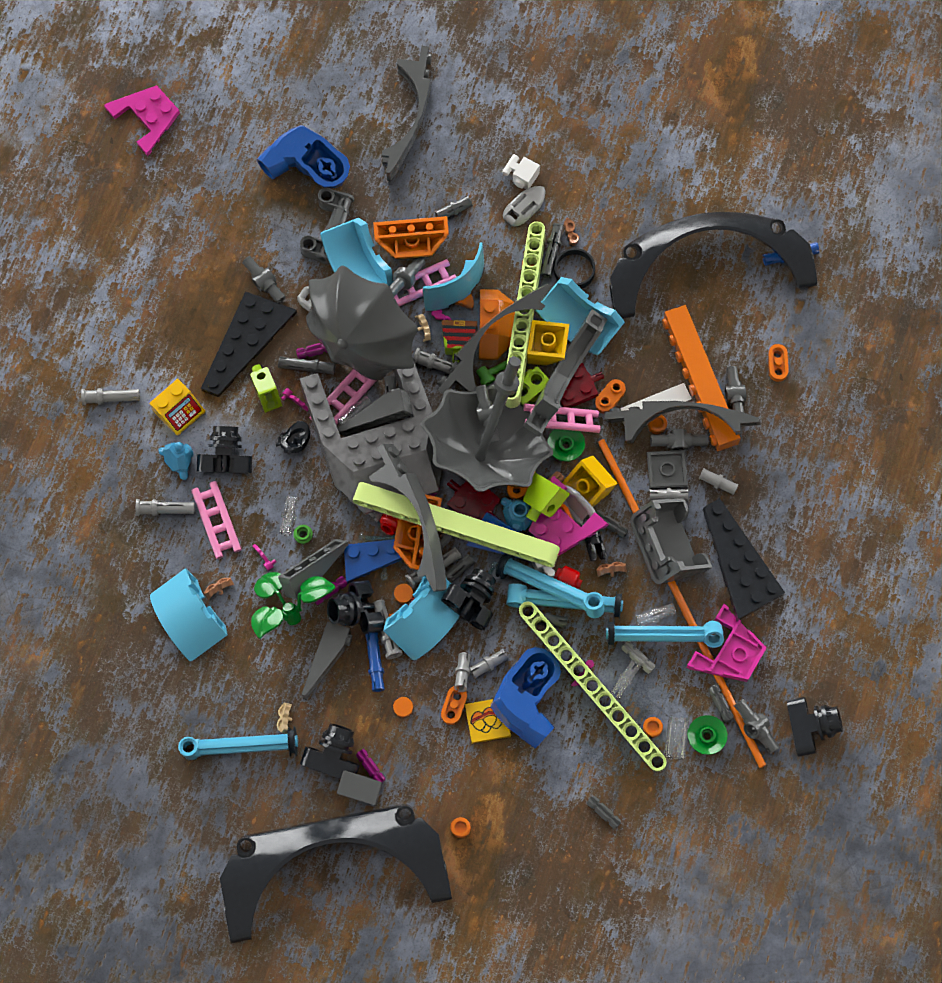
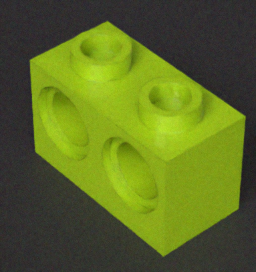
(532, 390)

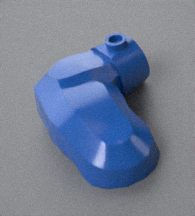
(309, 154)
(522, 691)

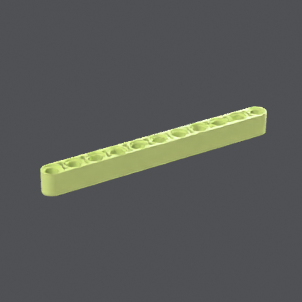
(524, 321)
(459, 525)
(587, 677)

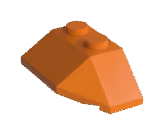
(411, 237)
(498, 336)
(410, 539)

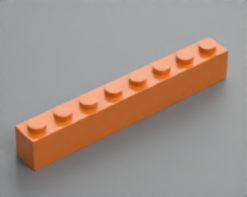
(699, 374)

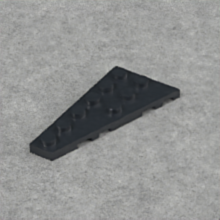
(248, 334)
(742, 568)

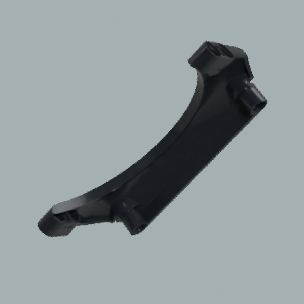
(406, 839)

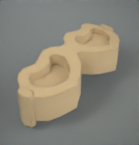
(424, 326)
(282, 723)

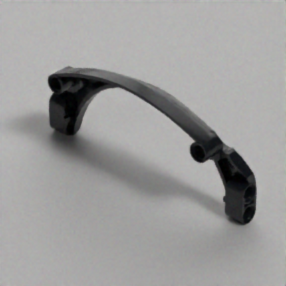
(630, 271)

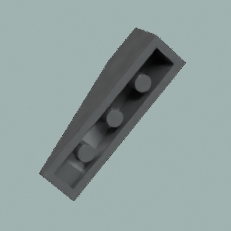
(384, 410)
(313, 565)
(330, 649)

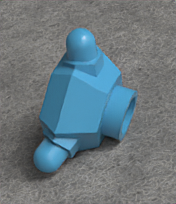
(177, 457)
(515, 513)

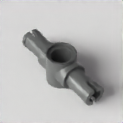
(263, 279)
(734, 391)
(484, 409)
(679, 440)
(756, 726)

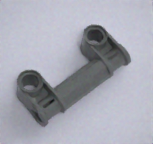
(339, 206)

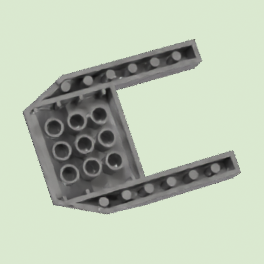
(357, 456)

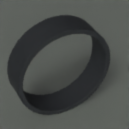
(576, 251)

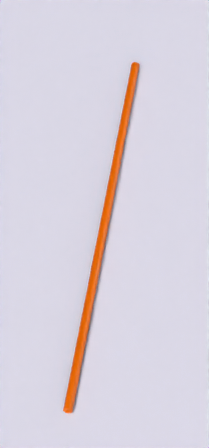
(684, 608)

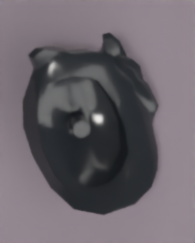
(295, 438)

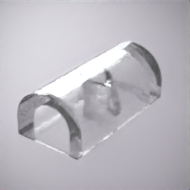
(676, 738)

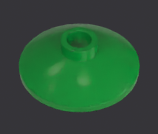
(573, 438)
(712, 726)

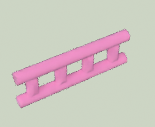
(413, 294)
(356, 396)
(570, 424)
(226, 525)

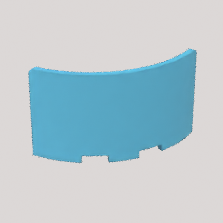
(352, 247)
(445, 294)
(570, 305)
(186, 617)
(422, 622)

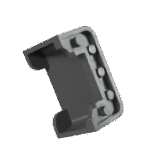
(665, 541)

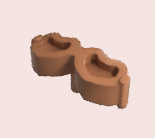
(569, 227)
(611, 568)
(213, 588)

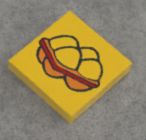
(484, 723)

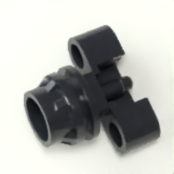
(225, 441)
(470, 596)
(354, 607)
(805, 725)
(330, 761)

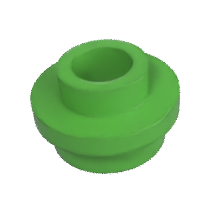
(303, 528)

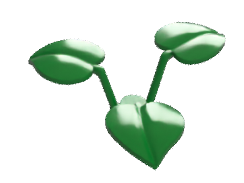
(268, 618)

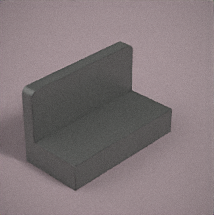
(359, 787)

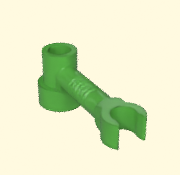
(487, 375)

